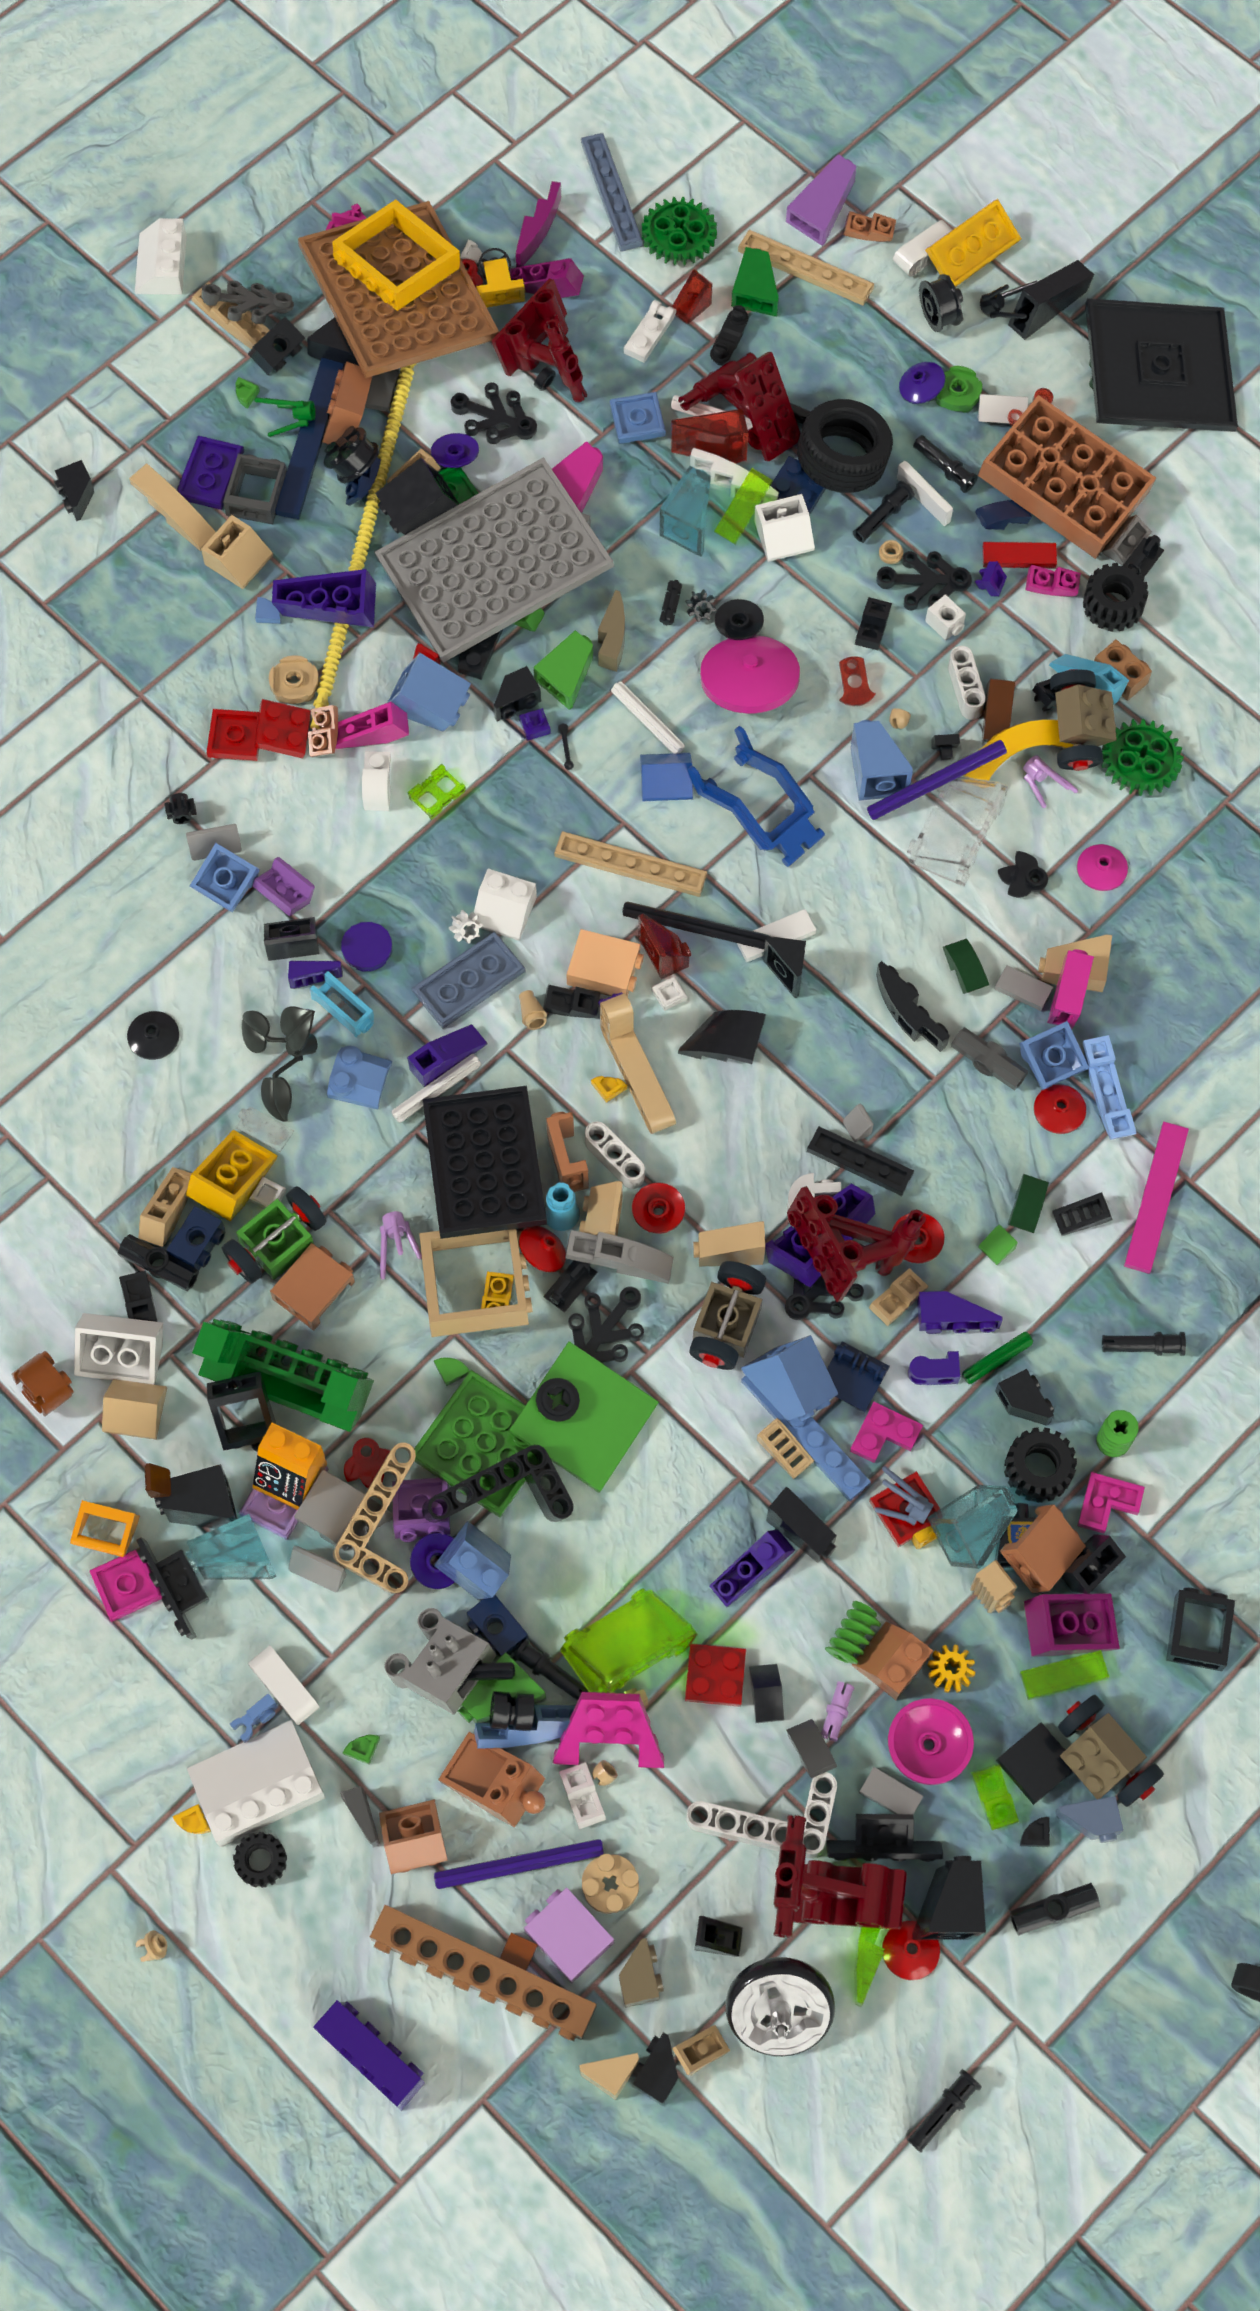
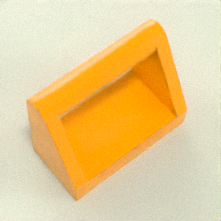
(88, 1508)

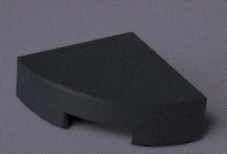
(1037, 1834)

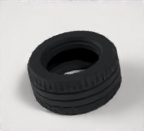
(848, 420)

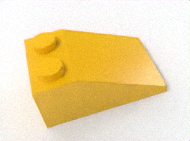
(230, 1175)

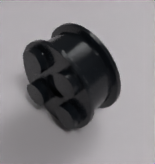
(941, 302)
(351, 454)

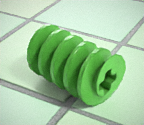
(1117, 1433)
(853, 1633)

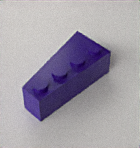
(328, 597)
(794, 1259)

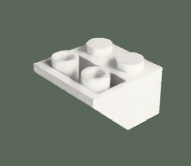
(784, 527)

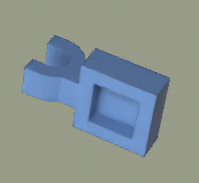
(260, 1712)

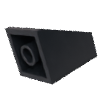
(415, 497)
(199, 1499)
(953, 1903)

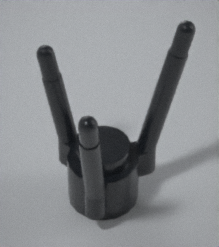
(994, 302)

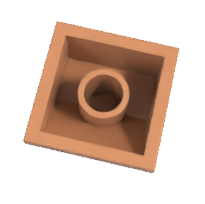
(893, 1659)
(412, 1837)

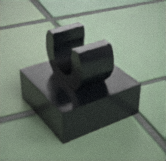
(1044, 694)
(945, 744)

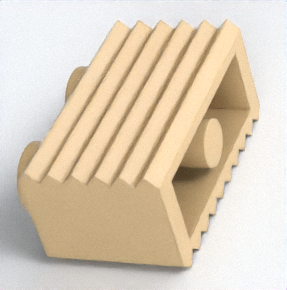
(993, 1587)

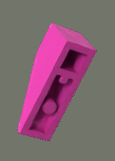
(373, 727)

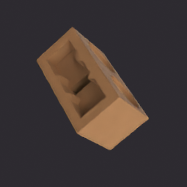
(1127, 665)

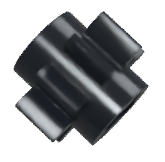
(704, 610)
(180, 808)

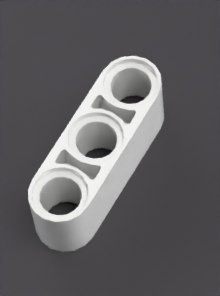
(912, 255)
(966, 692)
(609, 1144)
(283, 1685)

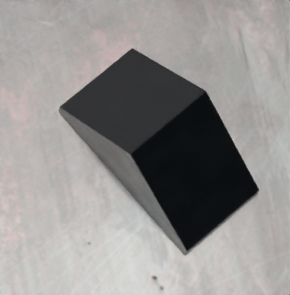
(766, 1693)
(718, 1937)

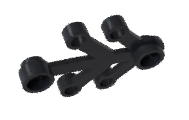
(495, 417)
(927, 578)
(806, 1300)
(603, 1333)

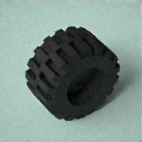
(1115, 580)
(1055, 1449)

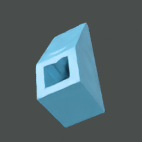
(1106, 675)

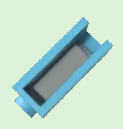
(343, 1005)

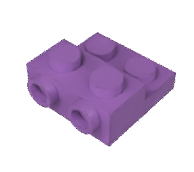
(407, 1509)

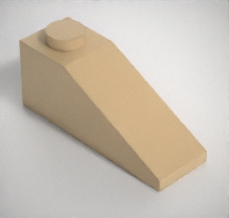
(164, 1208)

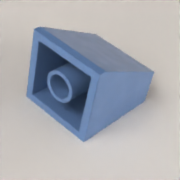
(430, 693)
(877, 762)
(793, 1378)
(475, 1562)

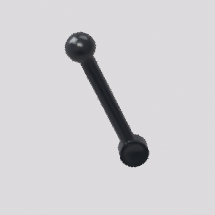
(563, 729)

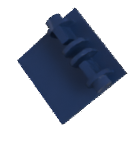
(856, 1375)

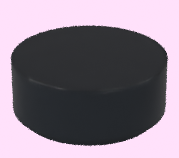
(544, 378)

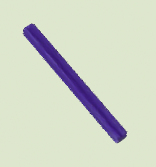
(937, 779)
(518, 1864)

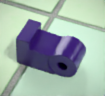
(935, 1371)

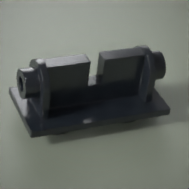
(1145, 555)
(570, 1284)

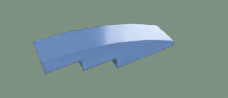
(548, 1724)

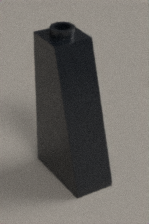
(1050, 297)

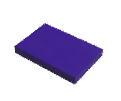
(209, 472)

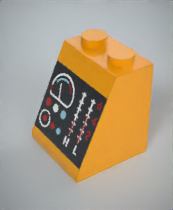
(287, 1466)

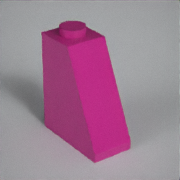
(580, 473)
(1071, 988)

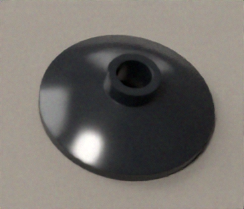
(739, 612)
(153, 1045)

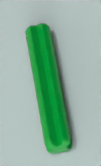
(997, 1357)

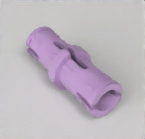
(837, 1711)

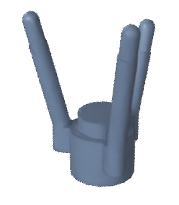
(918, 1505)

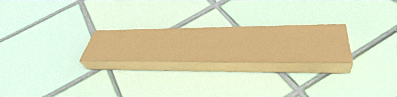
(810, 268)
(630, 864)

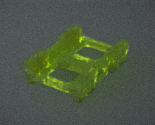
(430, 786)

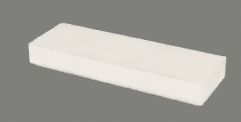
(925, 493)
(795, 926)

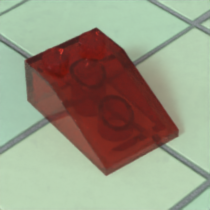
(715, 433)

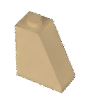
(1097, 947)
(735, 1243)

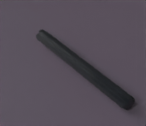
(696, 925)

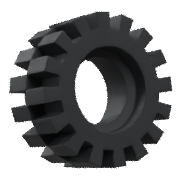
(272, 1872)

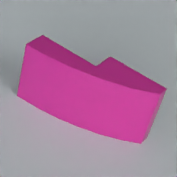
(1055, 583)

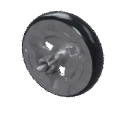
(789, 1985)

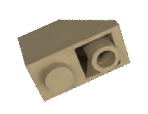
(637, 1977)

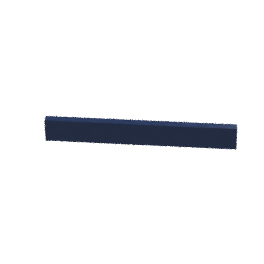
(308, 443)

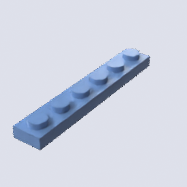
(820, 1447)

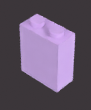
(568, 1934)

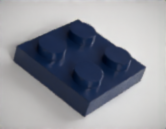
(794, 481)

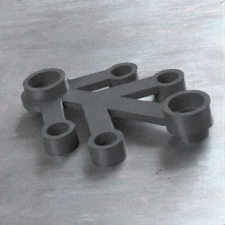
(248, 300)

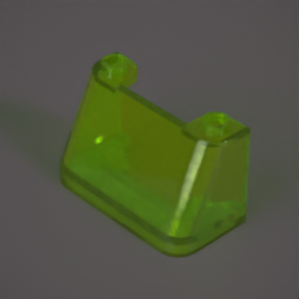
(627, 1642)

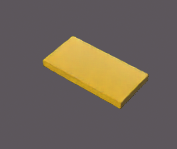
(974, 243)

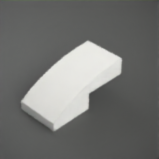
(582, 1795)

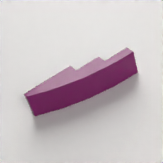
(536, 228)

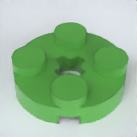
(962, 400)

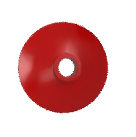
(1057, 1119)
(658, 1196)
(932, 1240)
(542, 1249)
(909, 1965)

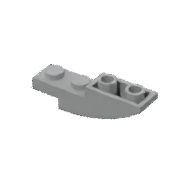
(621, 1254)

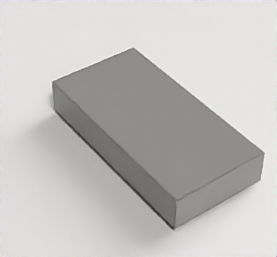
(1023, 988)
(890, 1793)

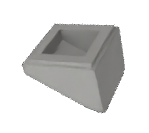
(858, 1123)

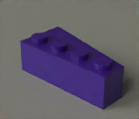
(369, 2054)

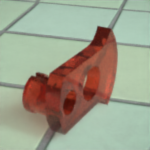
(859, 695)

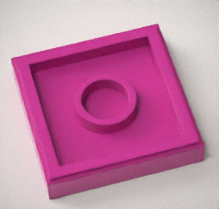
(125, 1585)

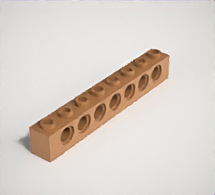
(393, 1921)

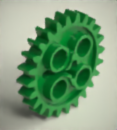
(679, 231)
(1136, 775)

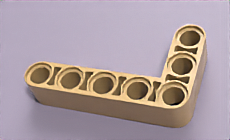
(619, 1034)
(372, 1519)

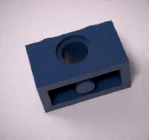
(197, 1225)
(491, 1611)

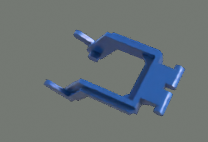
(786, 835)

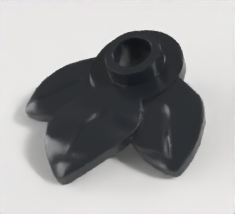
(1020, 876)

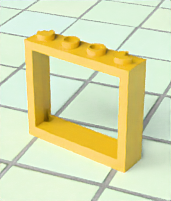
(397, 214)

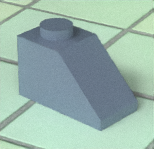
(1094, 1818)

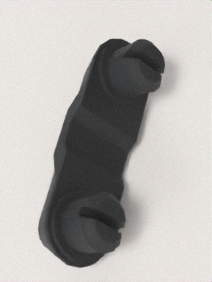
(729, 335)

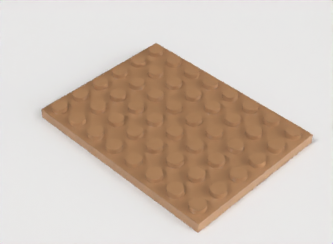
(383, 339)

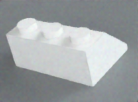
(161, 258)
(117, 1348)

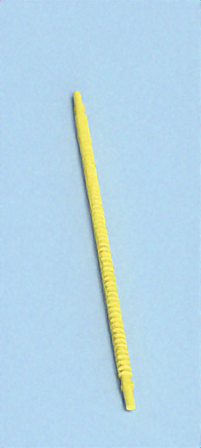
(366, 529)

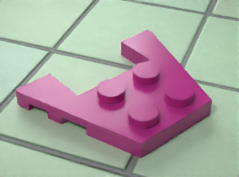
(609, 1719)

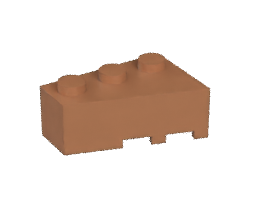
(349, 401)

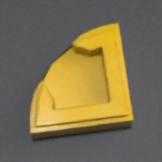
(608, 1087)
(923, 1537)
(192, 1820)

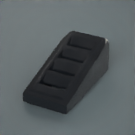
(1104, 1217)

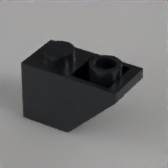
(76, 486)
(516, 693)
(1023, 1399)
(658, 2073)

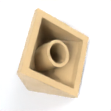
(133, 1409)
(610, 2074)

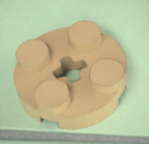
(294, 693)
(626, 1879)

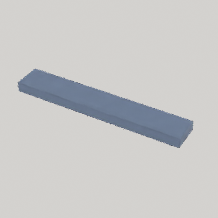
(611, 192)

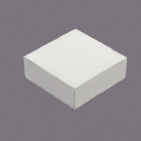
(669, 993)
(267, 1192)

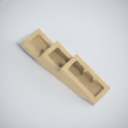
(243, 330)
(172, 506)

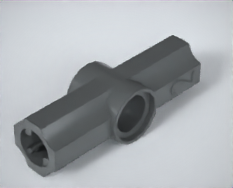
(989, 1058)

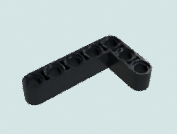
(499, 1480)

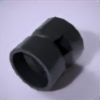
(511, 1711)

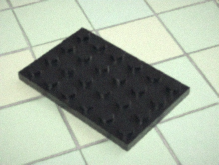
(484, 1162)

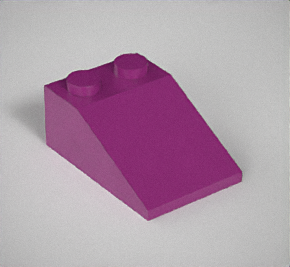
(1071, 1624)

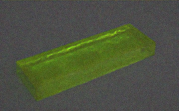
(743, 506)
(1064, 1675)

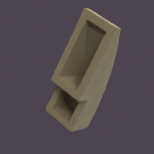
(612, 634)

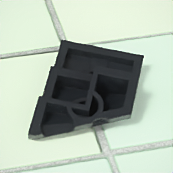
(726, 1035)

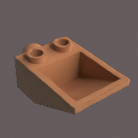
(494, 1781)

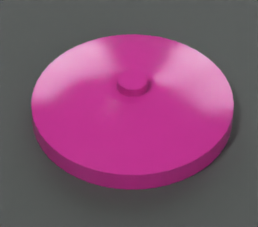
(750, 674)

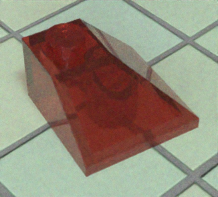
(662, 947)

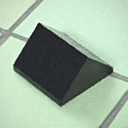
(291, 939)
(786, 961)

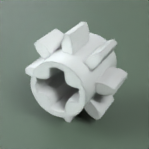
(470, 931)

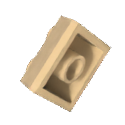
(603, 1209)

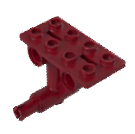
(521, 338)
(758, 390)
(840, 1259)
(831, 1893)

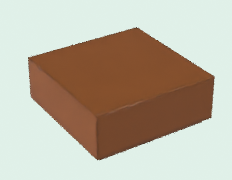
(518, 1951)

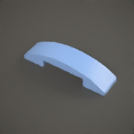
(1107, 1088)

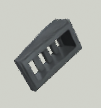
(359, 1807)

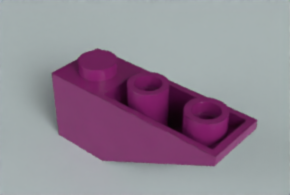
(564, 273)

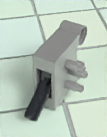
(447, 1664)

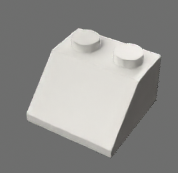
(504, 903)

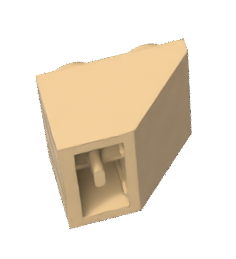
(236, 552)

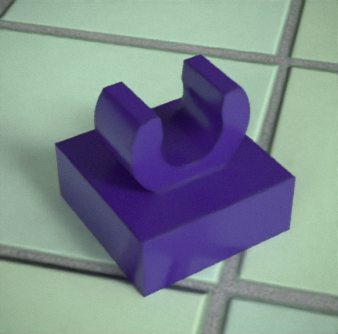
(992, 578)
(534, 724)

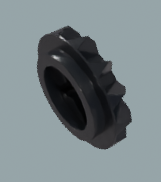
(569, 1397)

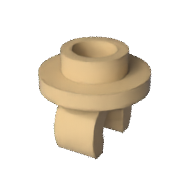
(155, 1945)

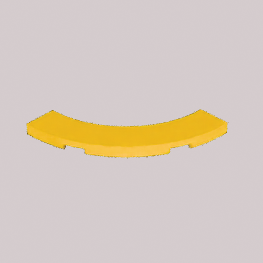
(1019, 738)

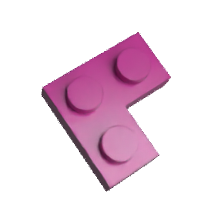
(884, 1425)
(1107, 1493)

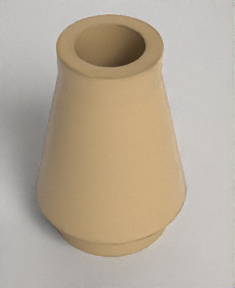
(532, 1012)

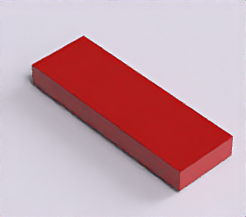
(1020, 554)

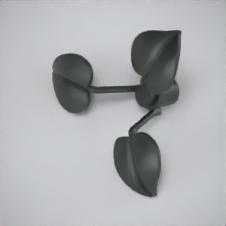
(296, 1026)

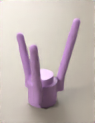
(1039, 770)
(394, 1227)

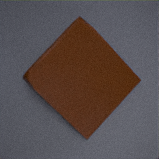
(157, 1481)

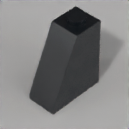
(330, 344)
(801, 1525)

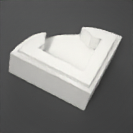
(471, 252)

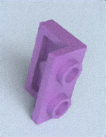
(285, 887)

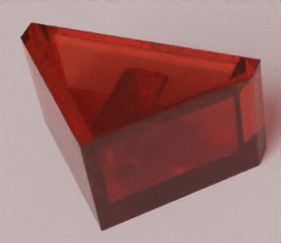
(693, 297)

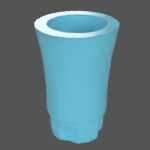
(561, 1208)

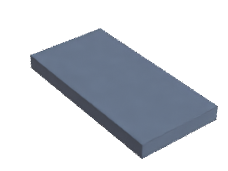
(468, 980)

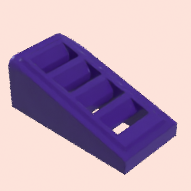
(311, 972)

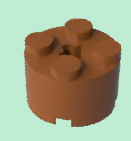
(43, 1384)

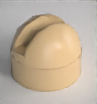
(899, 718)
(605, 1773)

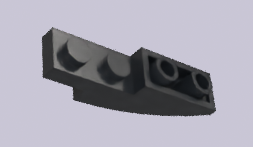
(902, 1001)

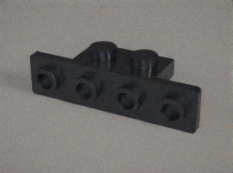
(177, 1582)
(884, 1838)

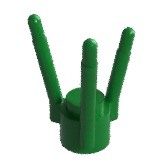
(301, 410)

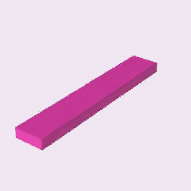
(1156, 1197)

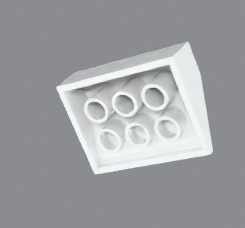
(255, 1783)

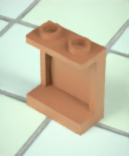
(561, 1126)
(312, 1285)
(1044, 1550)

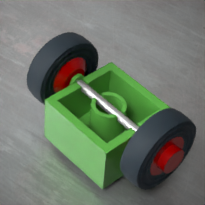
(274, 1237)

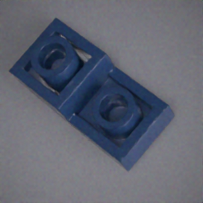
(360, 486)
(1000, 513)

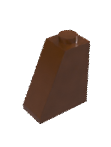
(997, 707)

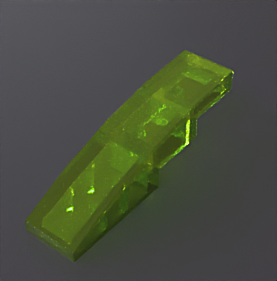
(866, 1962)

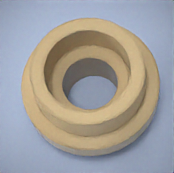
(891, 546)

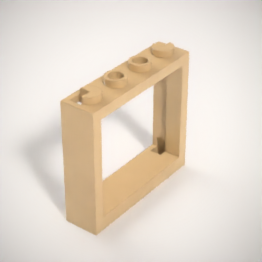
(480, 1318)

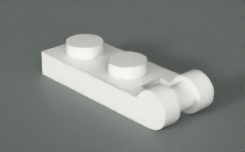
(649, 331)

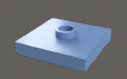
(637, 417)

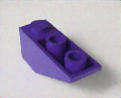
(444, 1053)
(949, 1312)
(752, 1566)

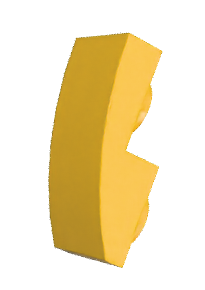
(497, 1290)

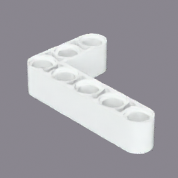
(770, 1826)

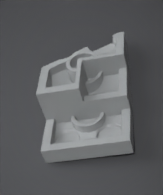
(331, 1507)

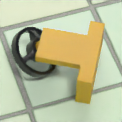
(499, 287)

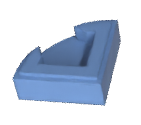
(266, 612)

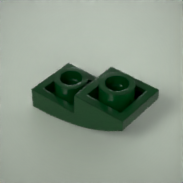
(966, 964)
(1028, 1203)

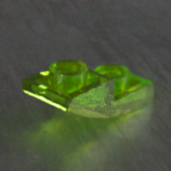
(994, 1797)

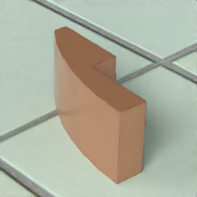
(871, 229)
(324, 740)

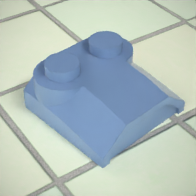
(224, 877)
(1053, 1055)
(358, 1077)

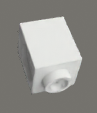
(945, 609)

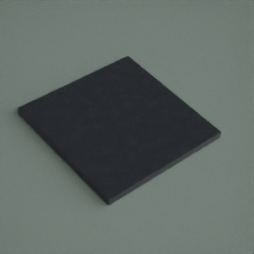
(1160, 365)

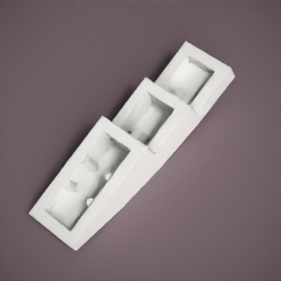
(725, 473)

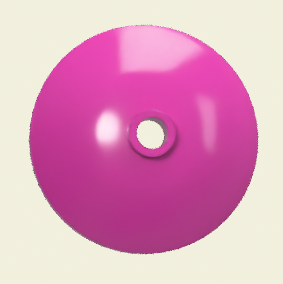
(934, 1722)

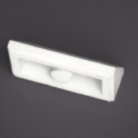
(997, 407)

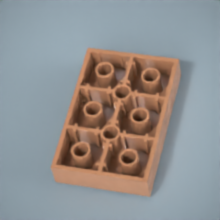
(1066, 476)

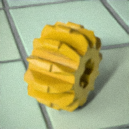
(956, 1660)

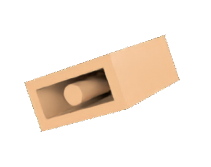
(604, 964)

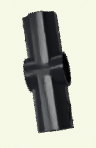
(171, 1270)
(1071, 1902)

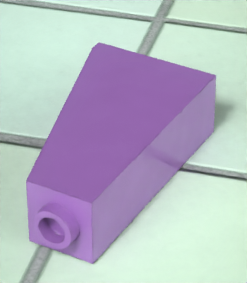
(821, 201)

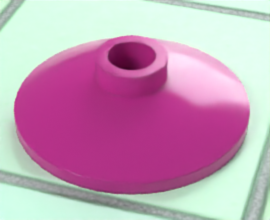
(1099, 876)

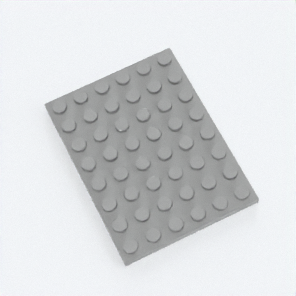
(494, 559)

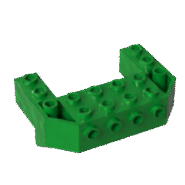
(332, 1394)

